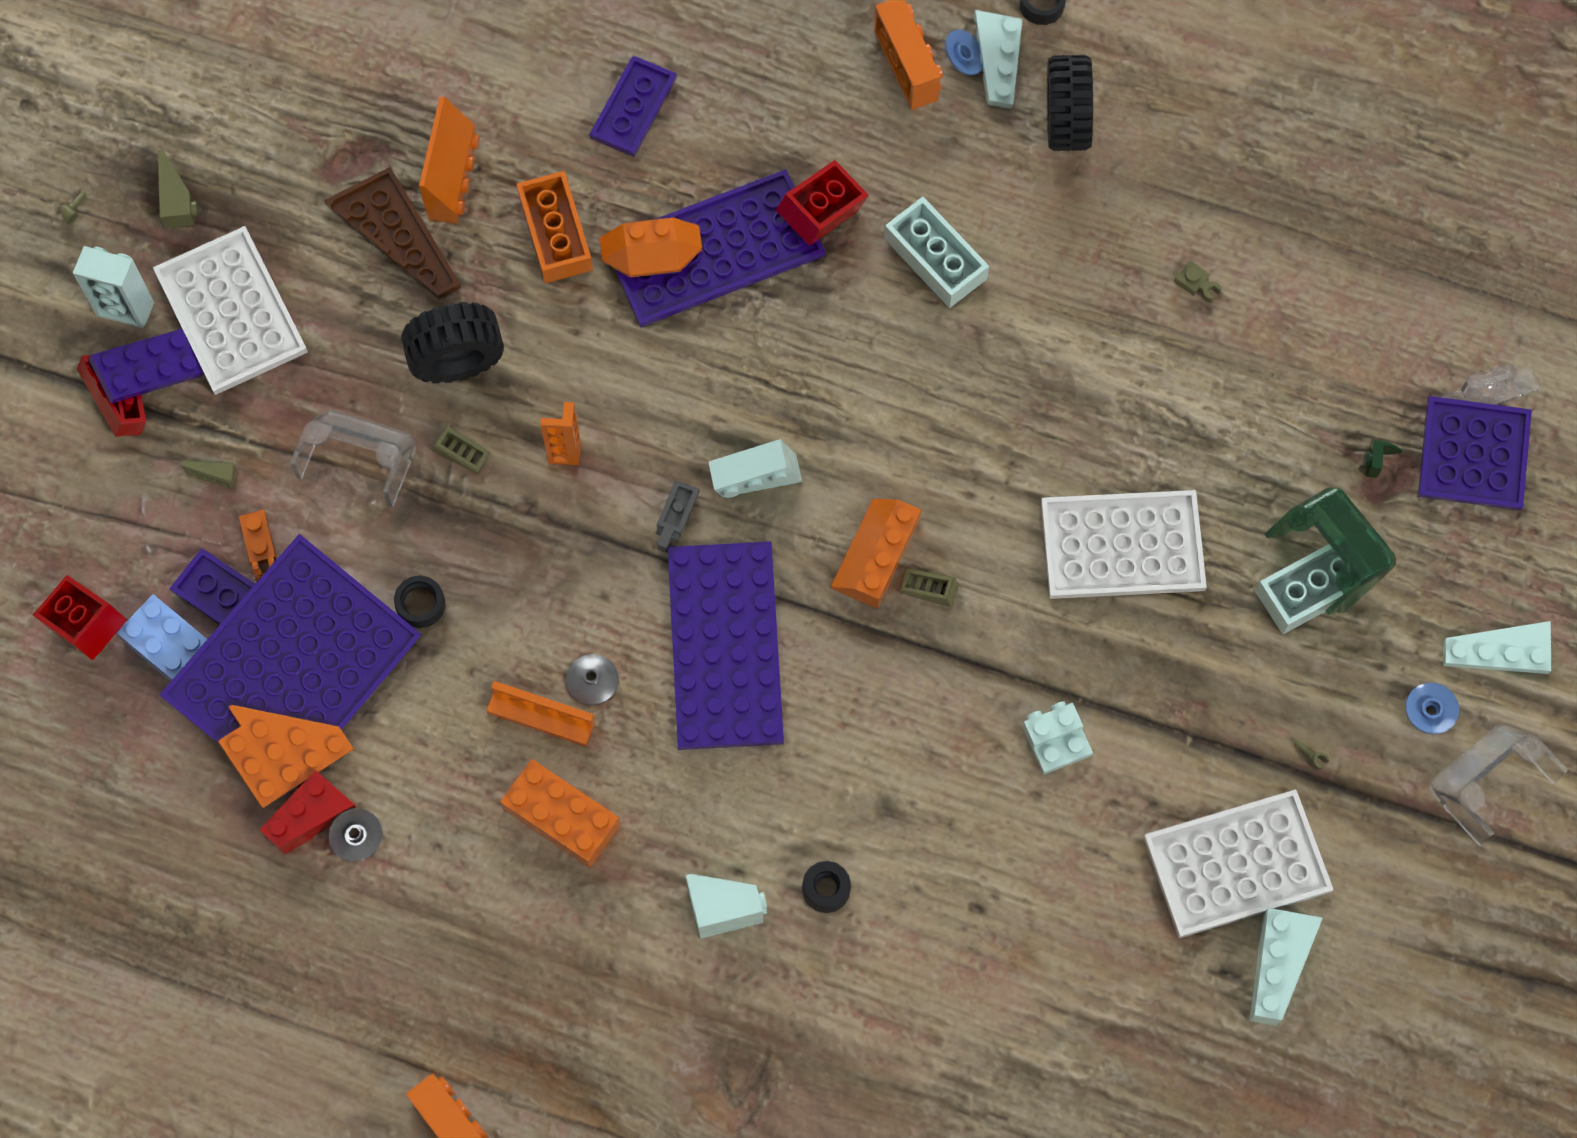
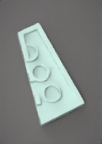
(999, 54)
(1506, 649)

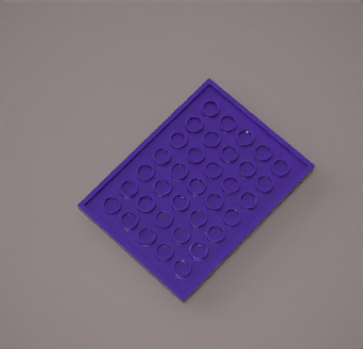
(295, 647)

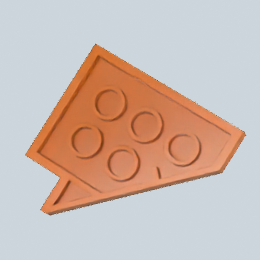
(280, 751)

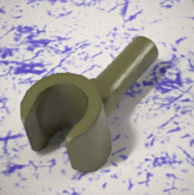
(68, 211)
(1312, 755)

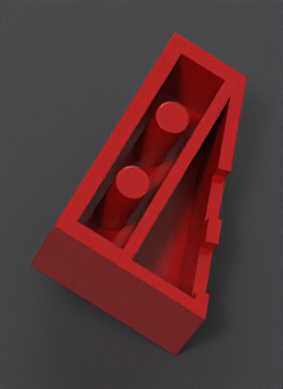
(123, 417)
(305, 814)

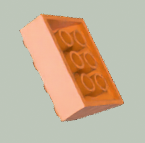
(448, 163)

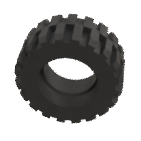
(1069, 102)
(452, 342)

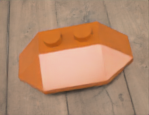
(651, 246)

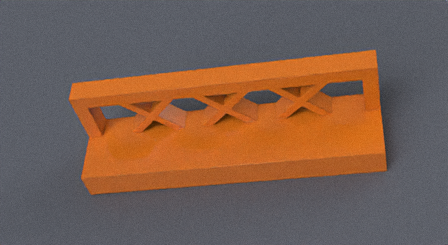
(562, 437)
(541, 714)

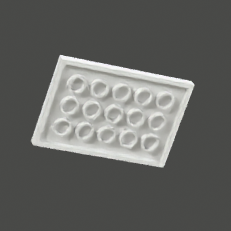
(230, 310)
(1123, 544)
(1237, 863)

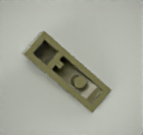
(175, 201)

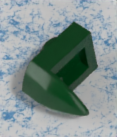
(1374, 458)

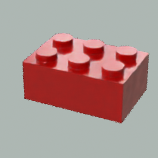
(822, 202)
(80, 617)

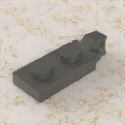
(675, 514)

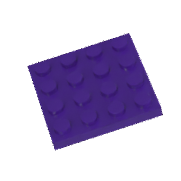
(1474, 453)

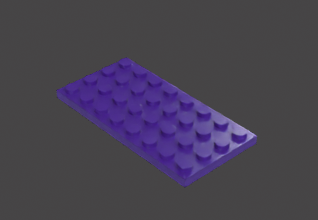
(740, 243)
(725, 646)

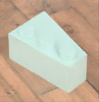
(755, 469)

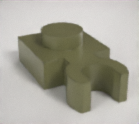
(1194, 279)

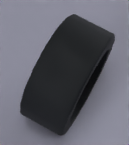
(1041, 17)
(419, 582)

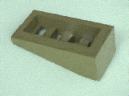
(457, 437)
(219, 473)
(937, 597)

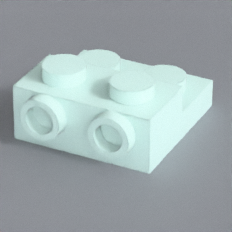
(1057, 737)

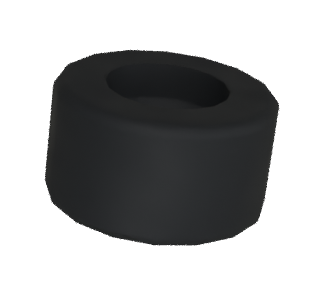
(821, 870)

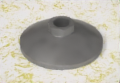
(594, 691)
(363, 843)

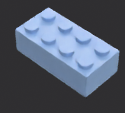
(161, 637)

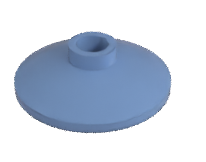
(963, 52)
(1440, 700)

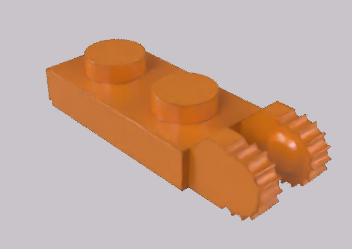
(258, 540)

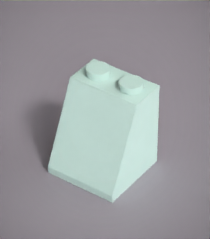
(724, 904)

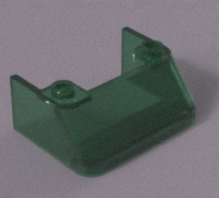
(1349, 534)

